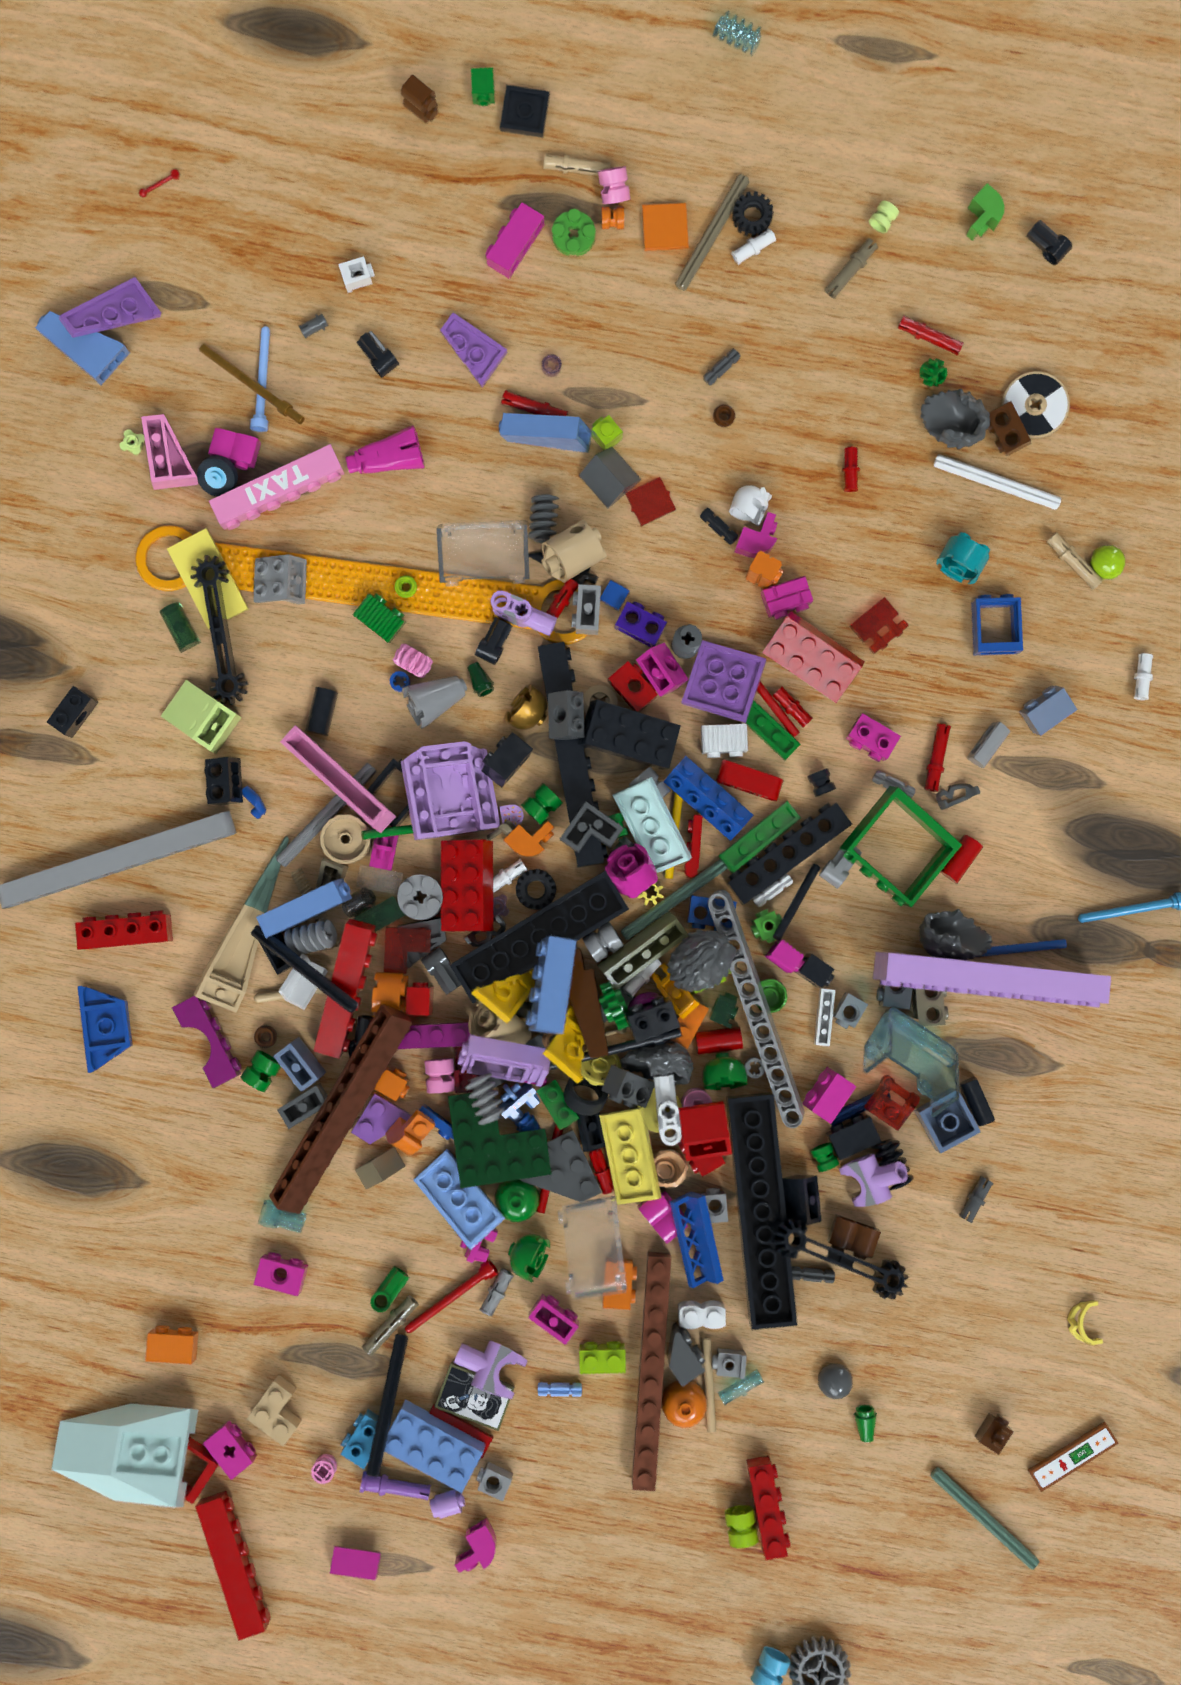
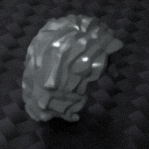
(955, 418)
(953, 936)
(701, 960)
(660, 1060)

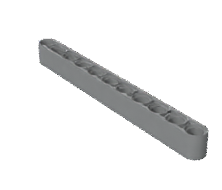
(116, 859)
(758, 1019)

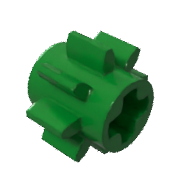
(933, 372)

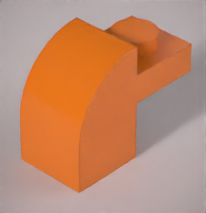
(527, 845)
(409, 1134)

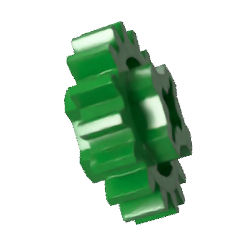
(613, 1005)

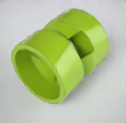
(741, 1531)

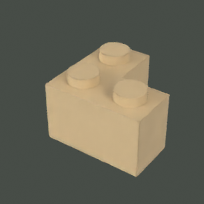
(271, 1414)

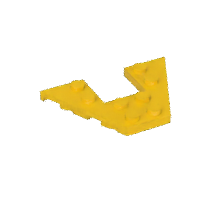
(507, 997)

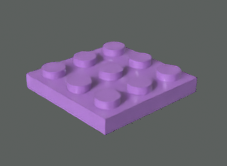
(724, 681)

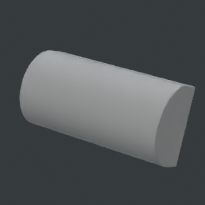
(988, 744)

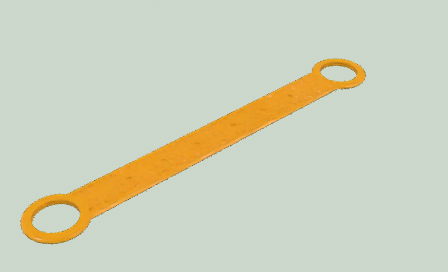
(352, 581)

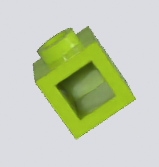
(606, 432)

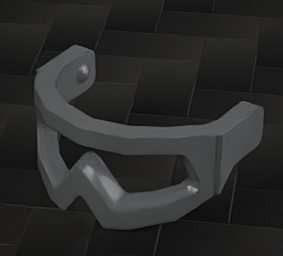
(970, 792)
(471, 939)

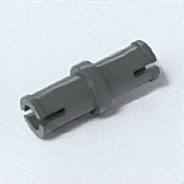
(976, 1199)

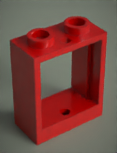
(200, 1450)

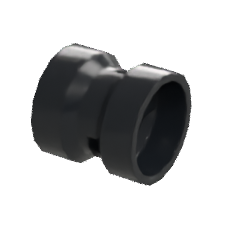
(821, 782)

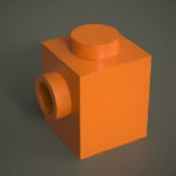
(393, 1084)

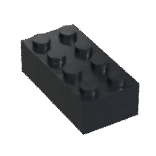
(629, 734)

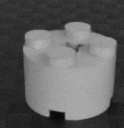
(410, 890)

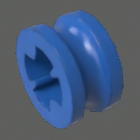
(398, 688)

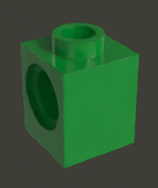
(482, 86)

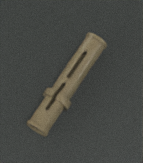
(857, 261)
(408, 1306)

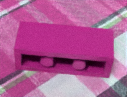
(514, 240)

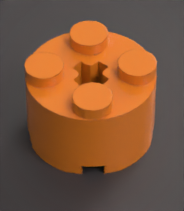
(389, 991)

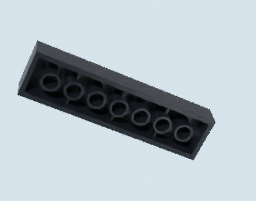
(515, 949)

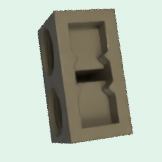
(922, 1003)

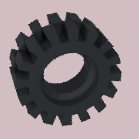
(752, 226)
(526, 879)

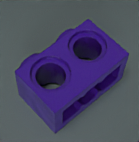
(637, 630)

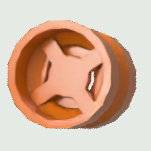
(618, 217)

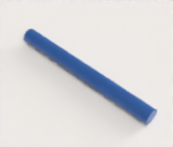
(1026, 947)

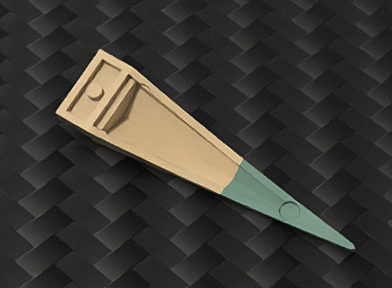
(230, 967)

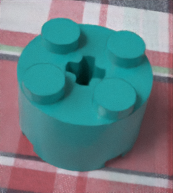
(963, 558)

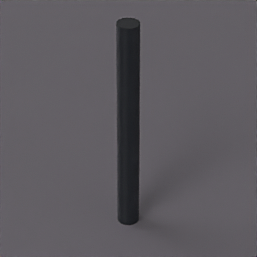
(796, 902)

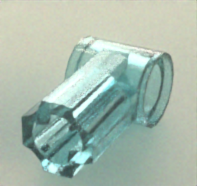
(275, 1218)

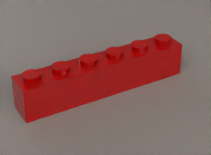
(349, 977)
(232, 1565)

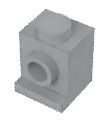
(738, 1359)

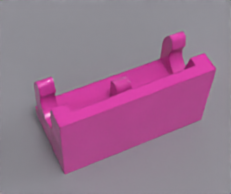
(355, 1563)

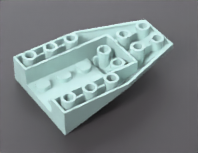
(128, 1452)

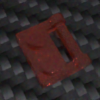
(888, 1109)

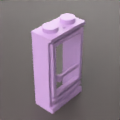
(504, 1060)

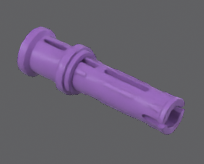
(384, 1485)

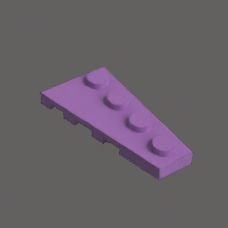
(112, 309)

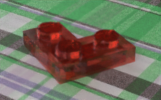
(400, 942)

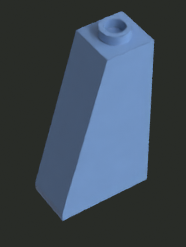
(91, 352)
(546, 431)
(304, 907)

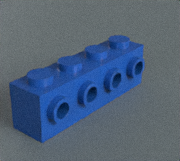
(708, 798)

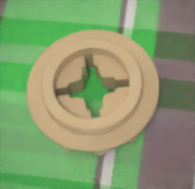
(599, 692)

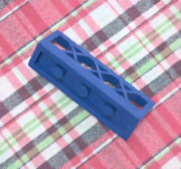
(700, 1236)

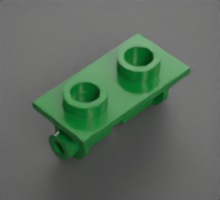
(554, 1101)

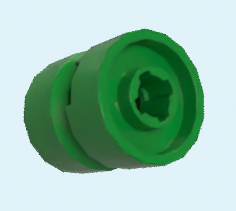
(541, 804)
(261, 1070)

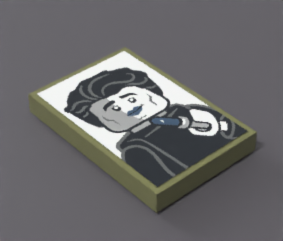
(469, 1402)

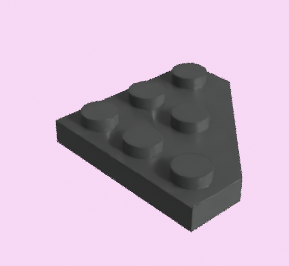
(569, 1170)

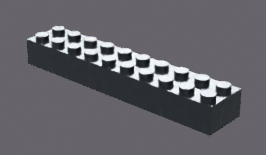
(760, 1209)

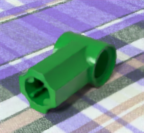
(390, 1288)

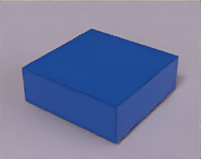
(614, 595)

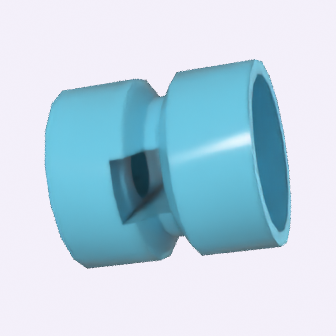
(772, 1667)

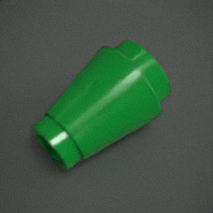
(865, 1421)

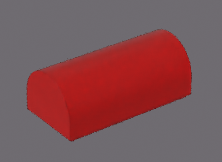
(962, 859)
(719, 1040)

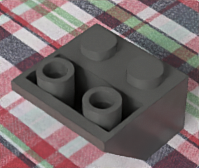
(684, 1358)

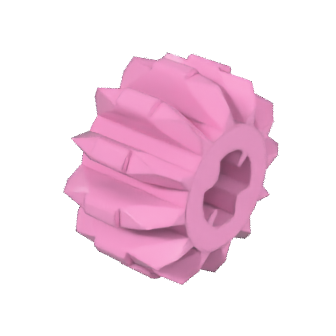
(412, 660)

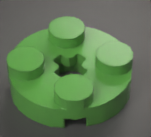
(586, 233)

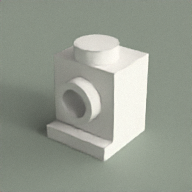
(354, 267)

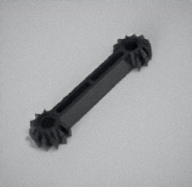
(219, 629)
(840, 1259)

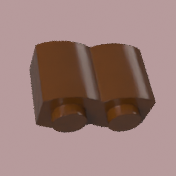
(419, 99)
(853, 1236)

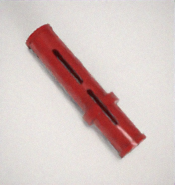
(930, 335)
(531, 406)
(936, 767)

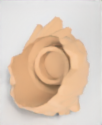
(670, 1168)

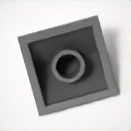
(609, 476)

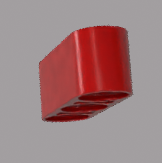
(749, 780)

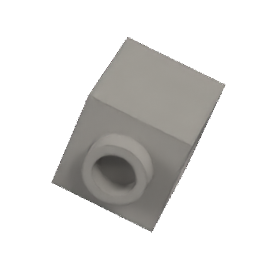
(858, 1006)
(720, 1214)
(498, 1490)

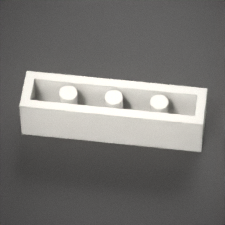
(824, 1017)

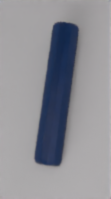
(852, 1109)

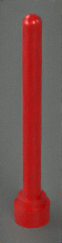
(486, 1271)

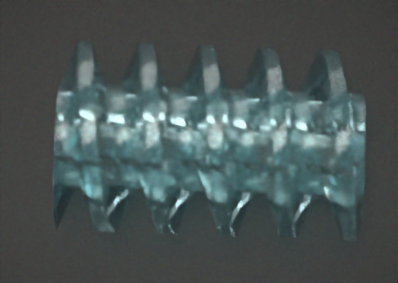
(738, 32)

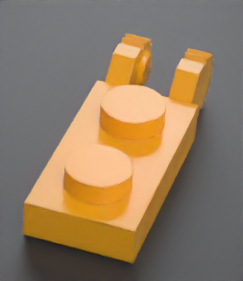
(682, 1000)

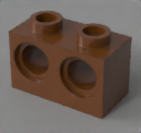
(1013, 426)

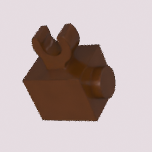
(994, 1433)

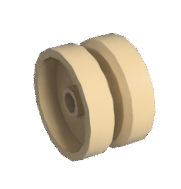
(332, 841)

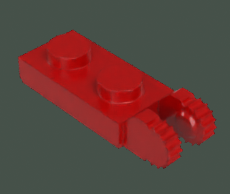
(695, 828)

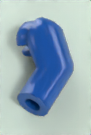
(256, 801)

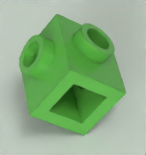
(758, 927)

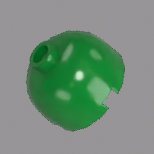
(724, 1072)
(516, 1200)
(528, 1256)

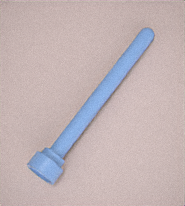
(259, 422)

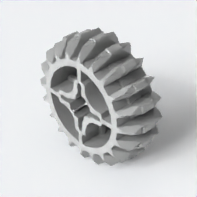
(801, 1664)

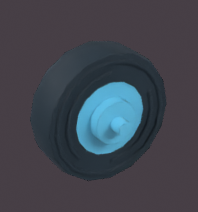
(217, 475)

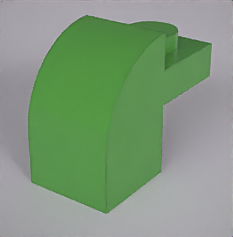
(988, 208)

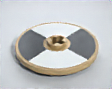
(1046, 390)

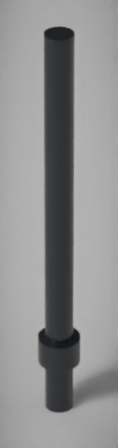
(632, 1044)

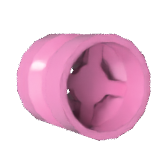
(327, 1465)

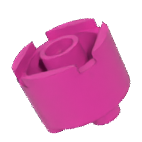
(631, 870)

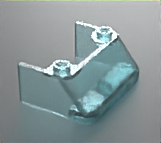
(918, 1052)

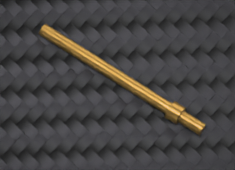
(283, 407)

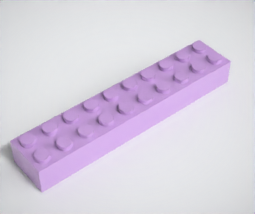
(991, 979)

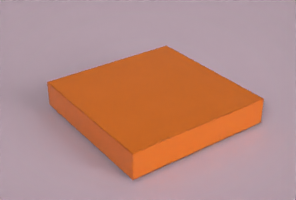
(665, 227)

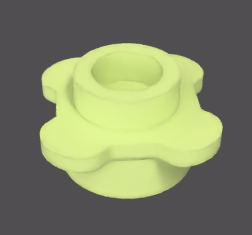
(138, 442)

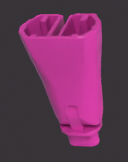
(394, 452)

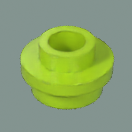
(405, 580)

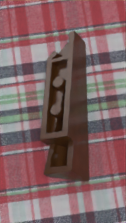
(587, 1007)

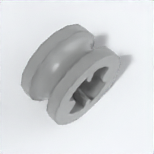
(761, 1068)

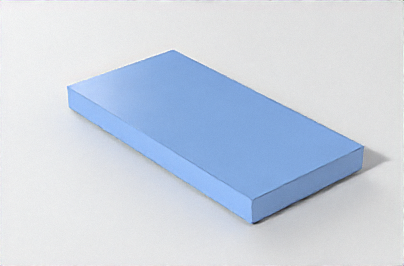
(465, 1209)

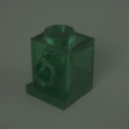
(724, 1009)

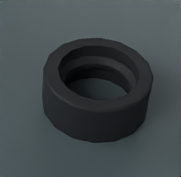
(581, 1105)

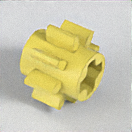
(652, 898)

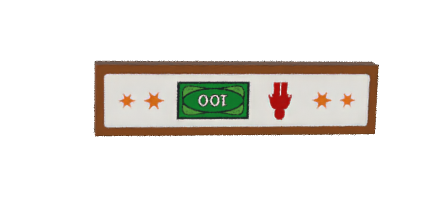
(1073, 1456)

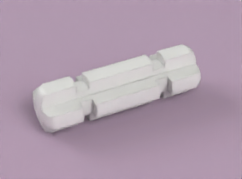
(773, 890)

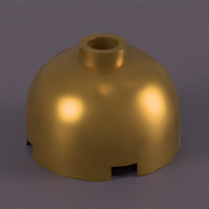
(527, 709)

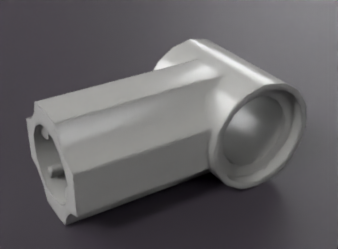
(837, 869)

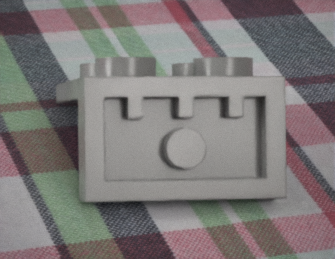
(280, 579)

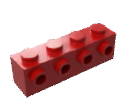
(124, 931)
(767, 1509)

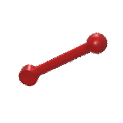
(174, 175)

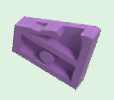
(377, 1119)

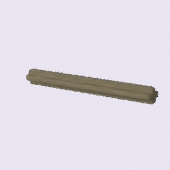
(712, 232)

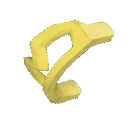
(1084, 1306)

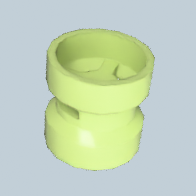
(882, 218)

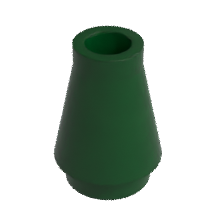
(480, 681)

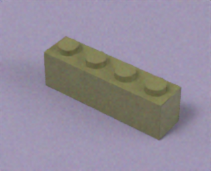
(643, 950)

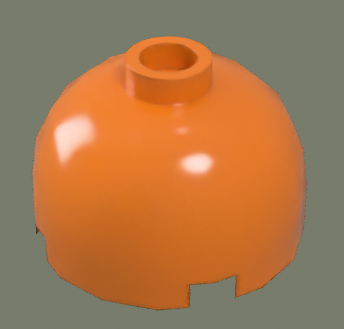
(685, 1404)

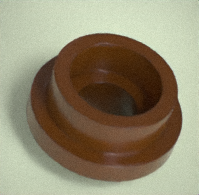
(724, 409)
(260, 1041)

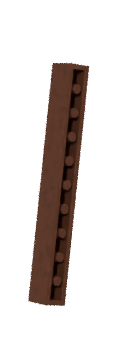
(340, 1109)
(651, 1371)

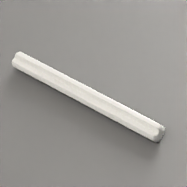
(997, 482)

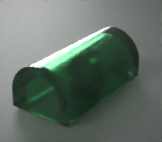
(179, 626)

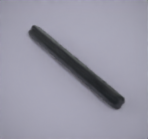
(306, 970)
(387, 1405)

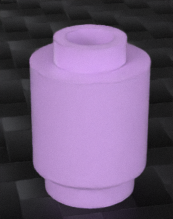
(447, 1504)

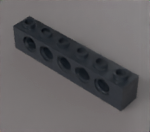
(837, 823)

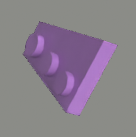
(473, 347)

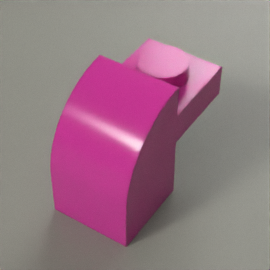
(753, 541)
(483, 1547)

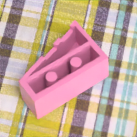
(165, 456)

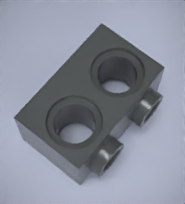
(627, 1086)

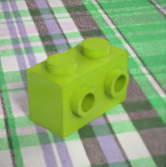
(602, 1358)

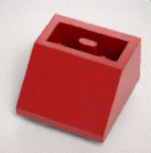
(705, 1131)

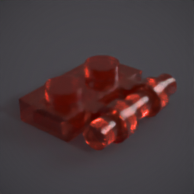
(874, 620)

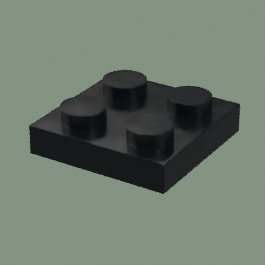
(524, 111)

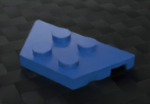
(104, 1026)

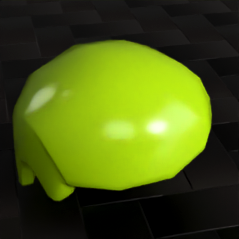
(1108, 561)

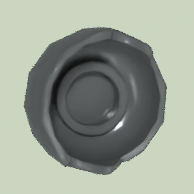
(835, 1381)

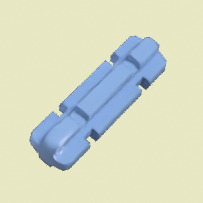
(559, 1389)

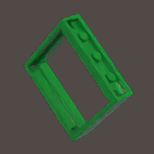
(932, 869)

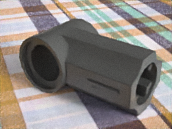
(439, 967)

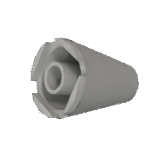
(433, 698)

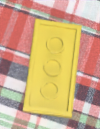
(184, 557)
(630, 1156)

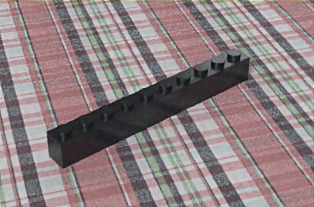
(571, 756)

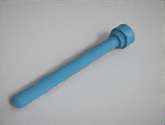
(1173, 901)

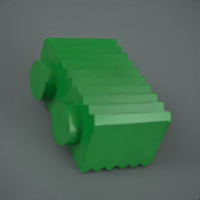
(379, 617)

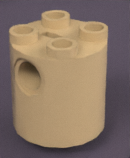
(572, 551)

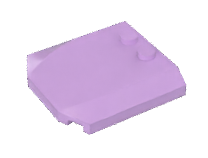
(449, 791)

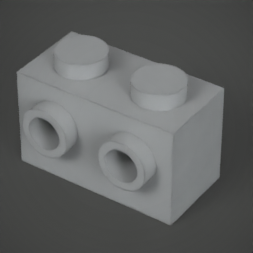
(588, 609)

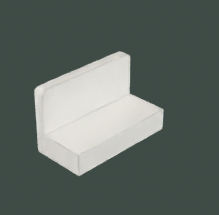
(297, 988)

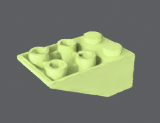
(201, 717)

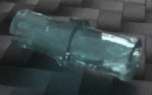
(741, 1387)

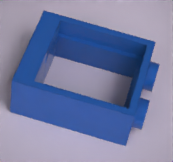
(998, 648)

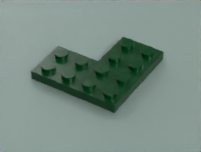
(490, 1157)

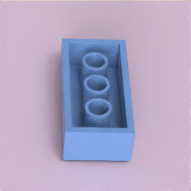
(551, 985)
(433, 1446)

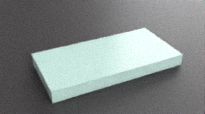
(652, 824)

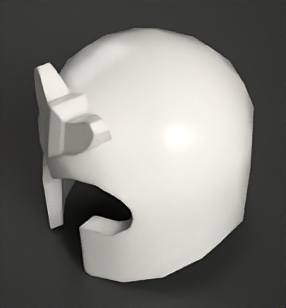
(750, 504)

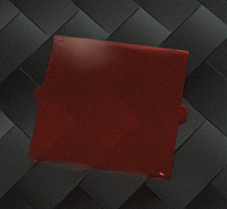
(650, 501)

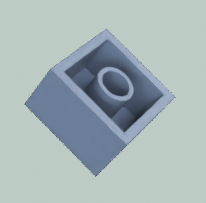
(948, 1127)

